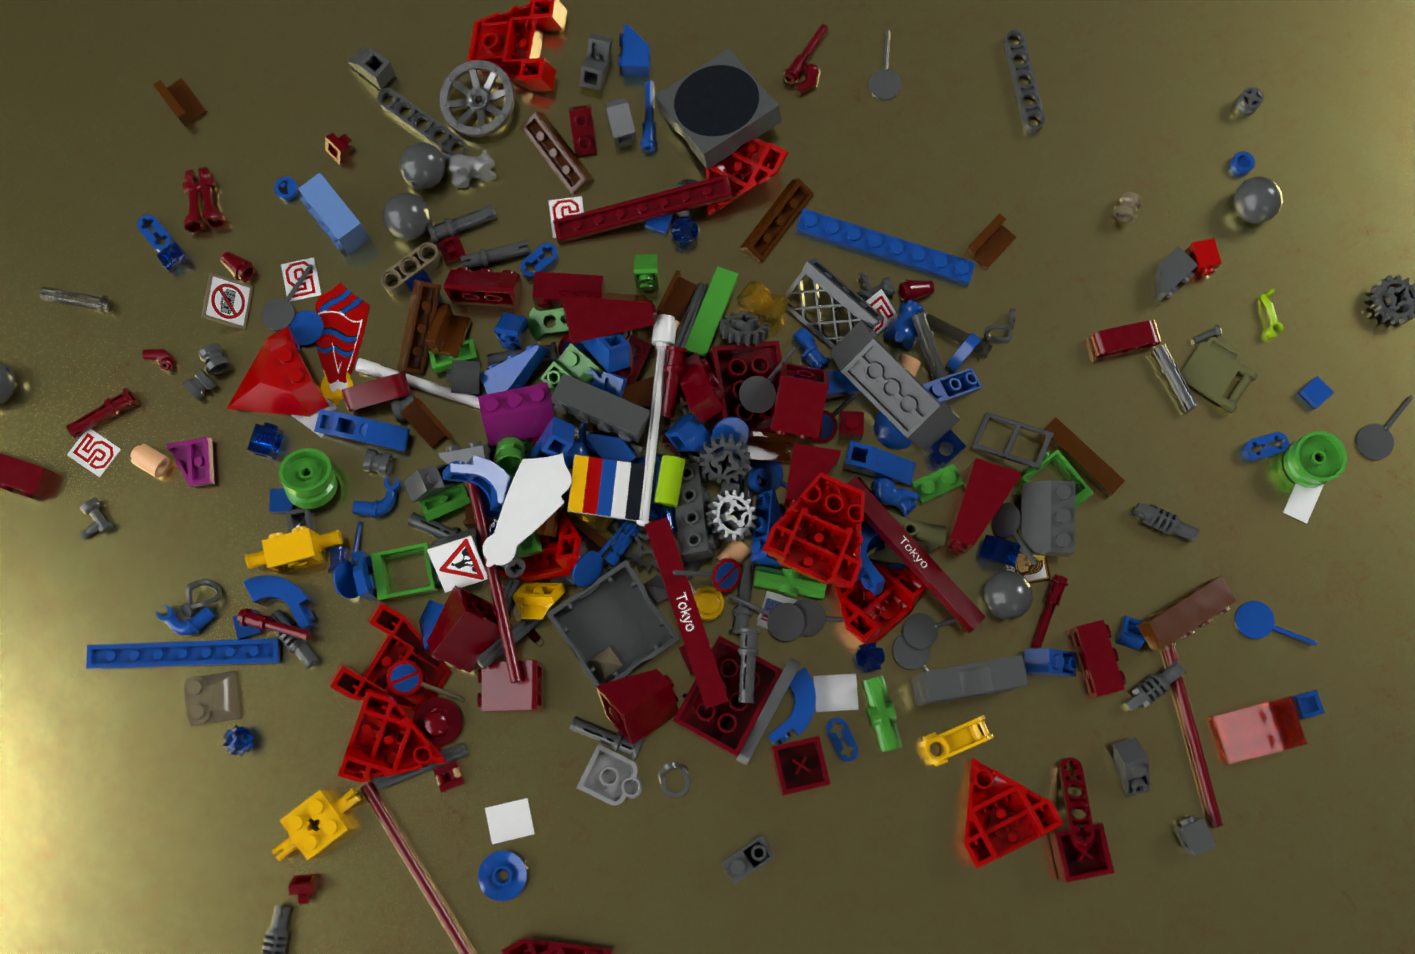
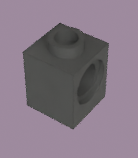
(1195, 835)

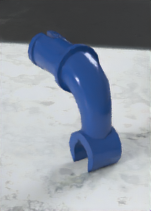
(378, 507)
(189, 626)

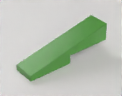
(711, 311)

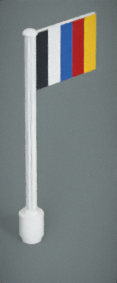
(621, 487)

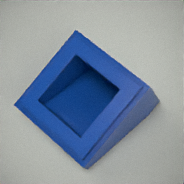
(1129, 633)

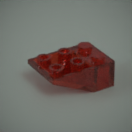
(1259, 730)

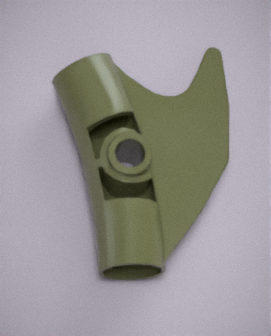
(925, 534)

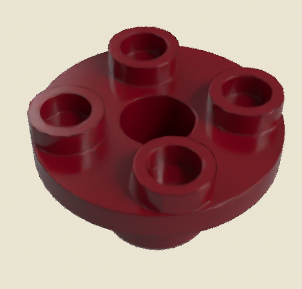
(438, 720)

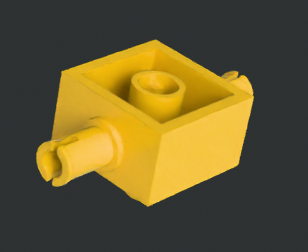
(293, 550)
(301, 823)

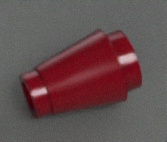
(238, 266)
(915, 289)

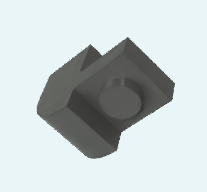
(597, 63)

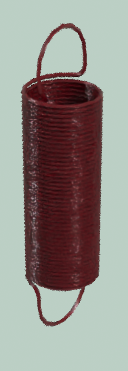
(533, 635)

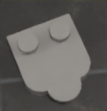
(610, 777)

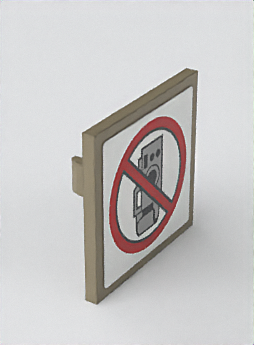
(227, 301)

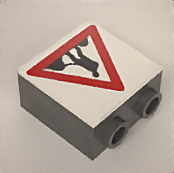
(458, 559)

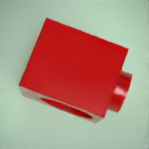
(1205, 255)

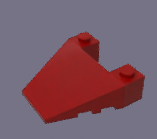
(515, 42)
(399, 644)

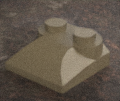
(212, 698)

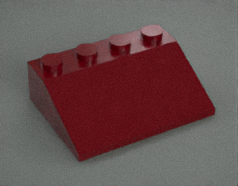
(733, 366)
(732, 721)

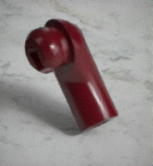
(811, 79)
(161, 356)

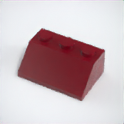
(483, 287)

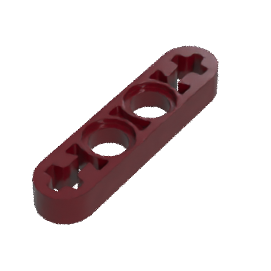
(1080, 802)

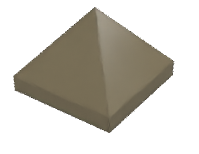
(606, 663)

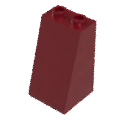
(604, 314)
(979, 500)

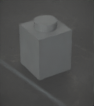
(464, 376)

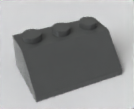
(1048, 517)

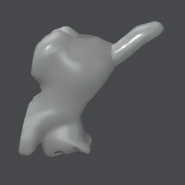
(465, 168)

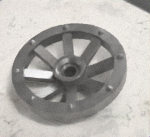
(474, 96)

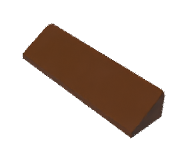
(557, 152)
(777, 220)
(418, 324)
(1084, 458)

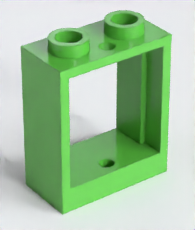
(1066, 470)
(381, 574)

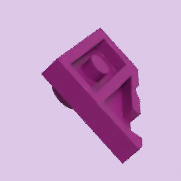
(195, 460)

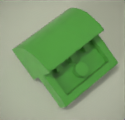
(572, 363)

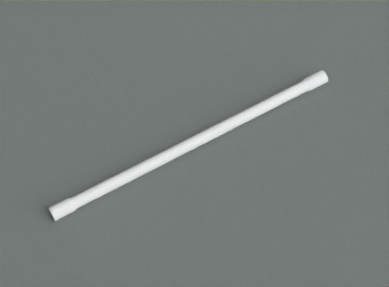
(376, 370)

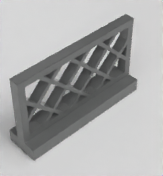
(838, 291)

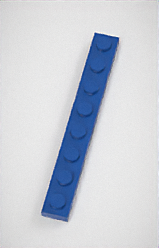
(885, 247)
(183, 653)

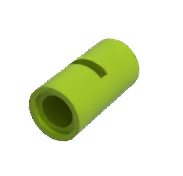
(669, 481)

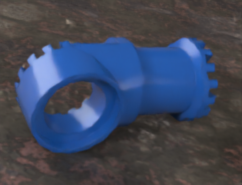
(811, 353)

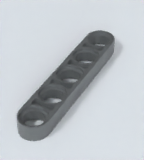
(1024, 71)
(417, 115)
(768, 711)

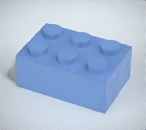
(333, 214)

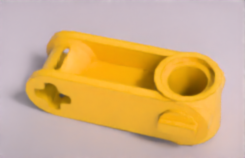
(956, 740)

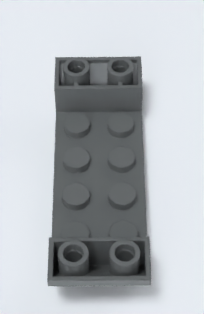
(892, 387)

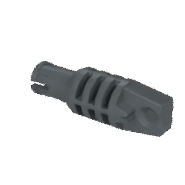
(1165, 521)
(295, 645)
(1155, 686)
(277, 935)

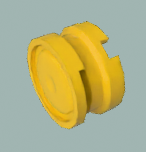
(709, 603)

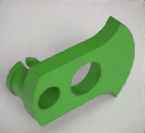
(537, 322)

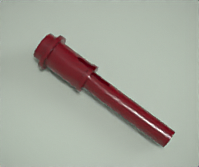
(792, 74)
(1053, 599)
(247, 617)

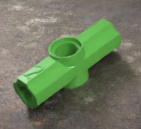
(789, 582)
(882, 713)

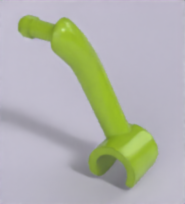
(1272, 314)

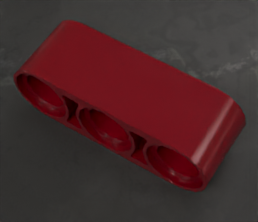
(1125, 338)
(376, 391)

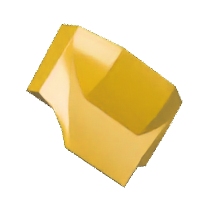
(537, 598)

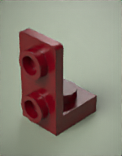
(582, 129)
(638, 353)

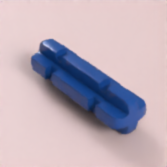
(622, 544)

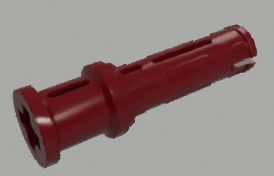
(673, 370)
(110, 408)

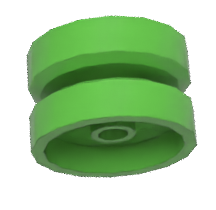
(1315, 459)
(308, 478)

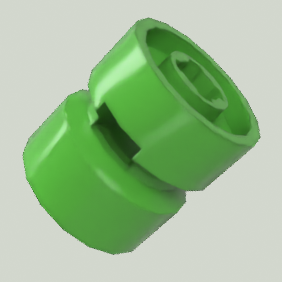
(509, 455)

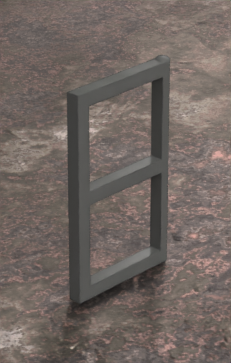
(1006, 455)

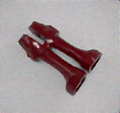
(212, 217)

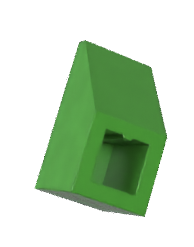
(646, 271)

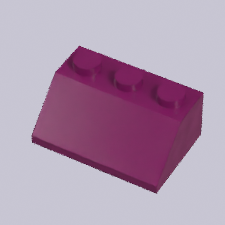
(516, 413)

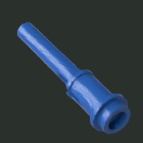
(649, 140)

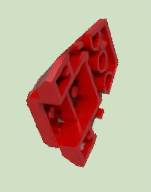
(821, 533)

